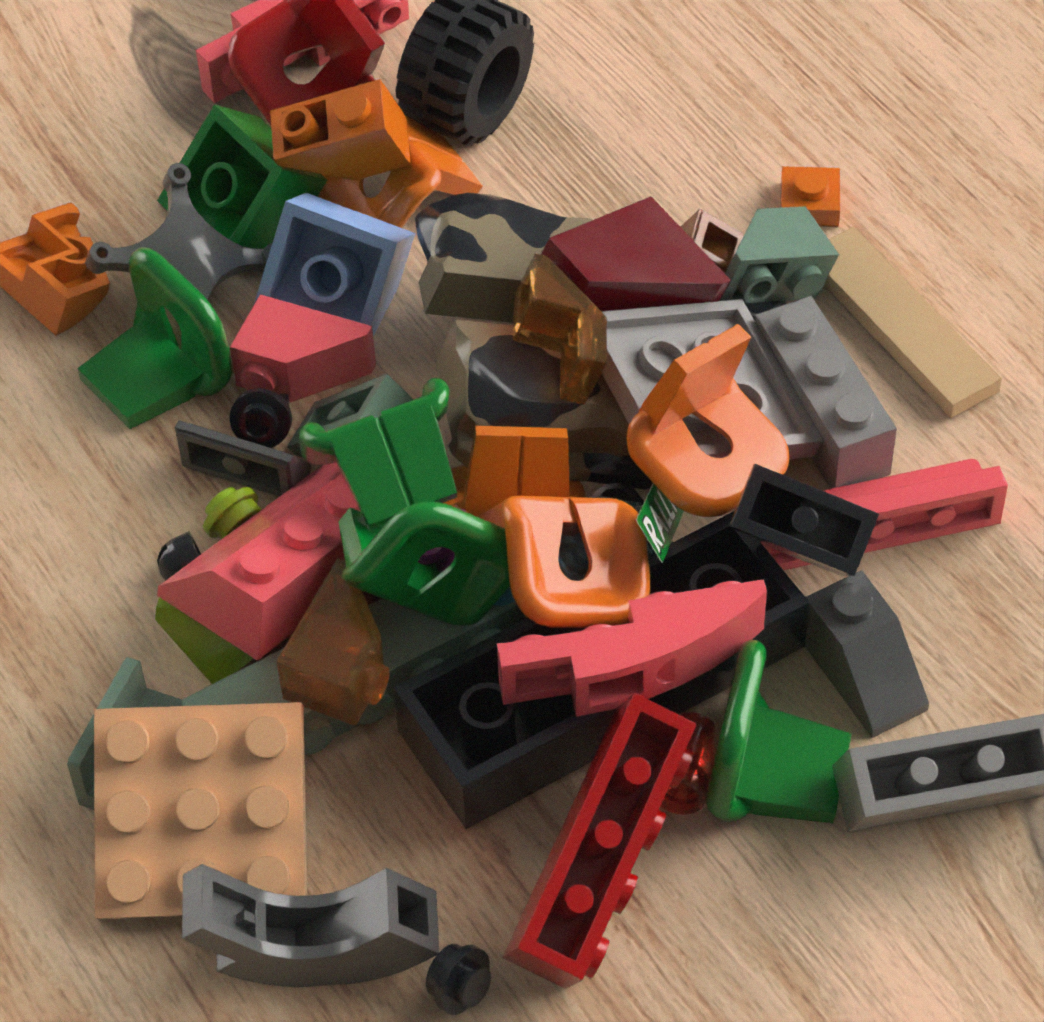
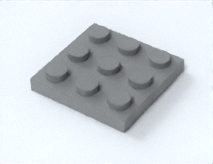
(649, 339)

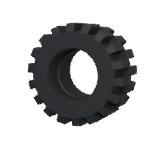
(465, 67)

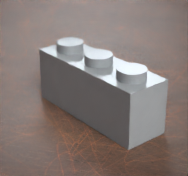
(833, 391)
(941, 773)

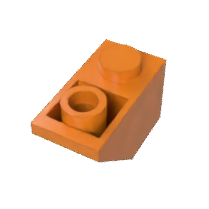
(342, 133)

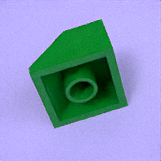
(238, 181)

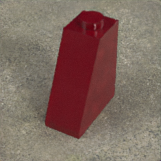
(636, 260)

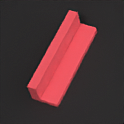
(923, 504)

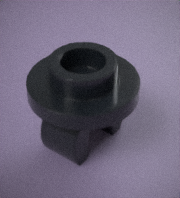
(261, 417)

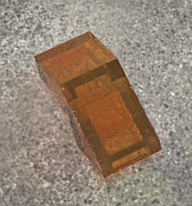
(561, 318)

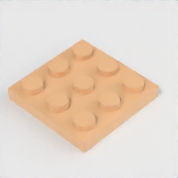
(196, 791)

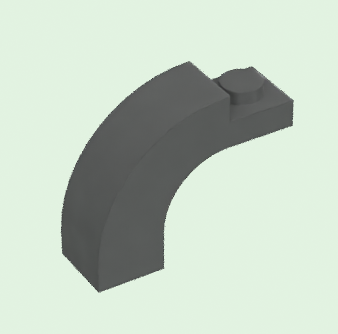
(311, 939)

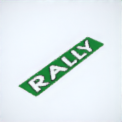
(659, 521)

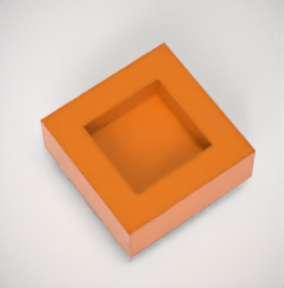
(816, 189)

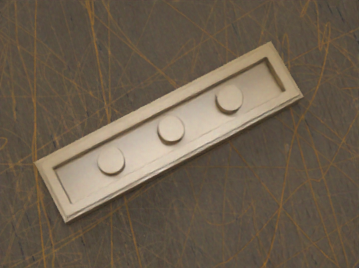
(908, 326)

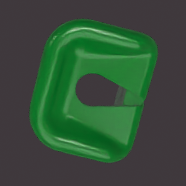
(144, 367)
(389, 457)
(387, 557)
(771, 758)

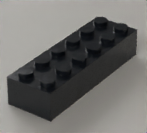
(498, 753)

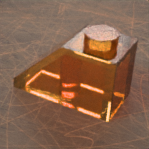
(335, 653)

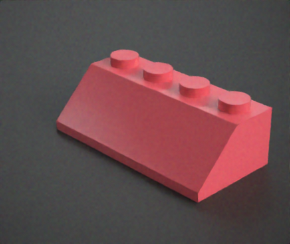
(269, 568)

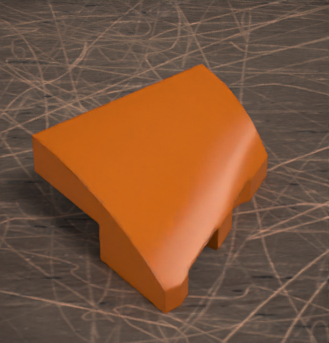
(49, 270)

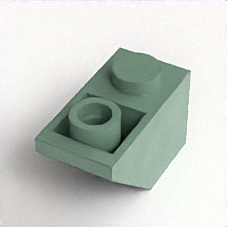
(780, 258)

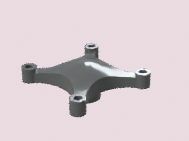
(185, 242)

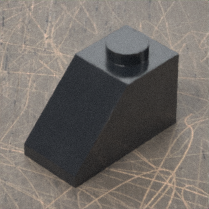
(803, 521)

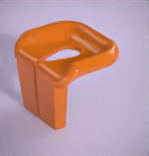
(432, 168)
(705, 386)
(513, 463)
(614, 552)

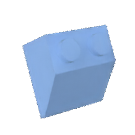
(335, 260)

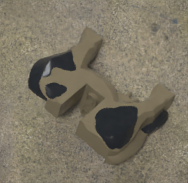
(474, 265)

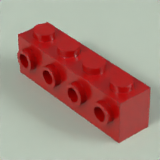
(600, 842)

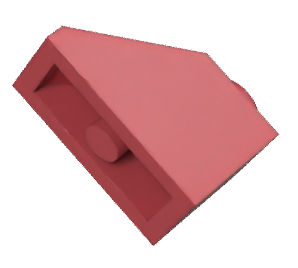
(299, 349)

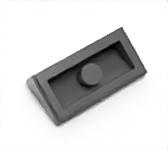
(238, 459)

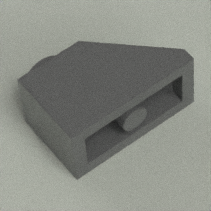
(864, 653)

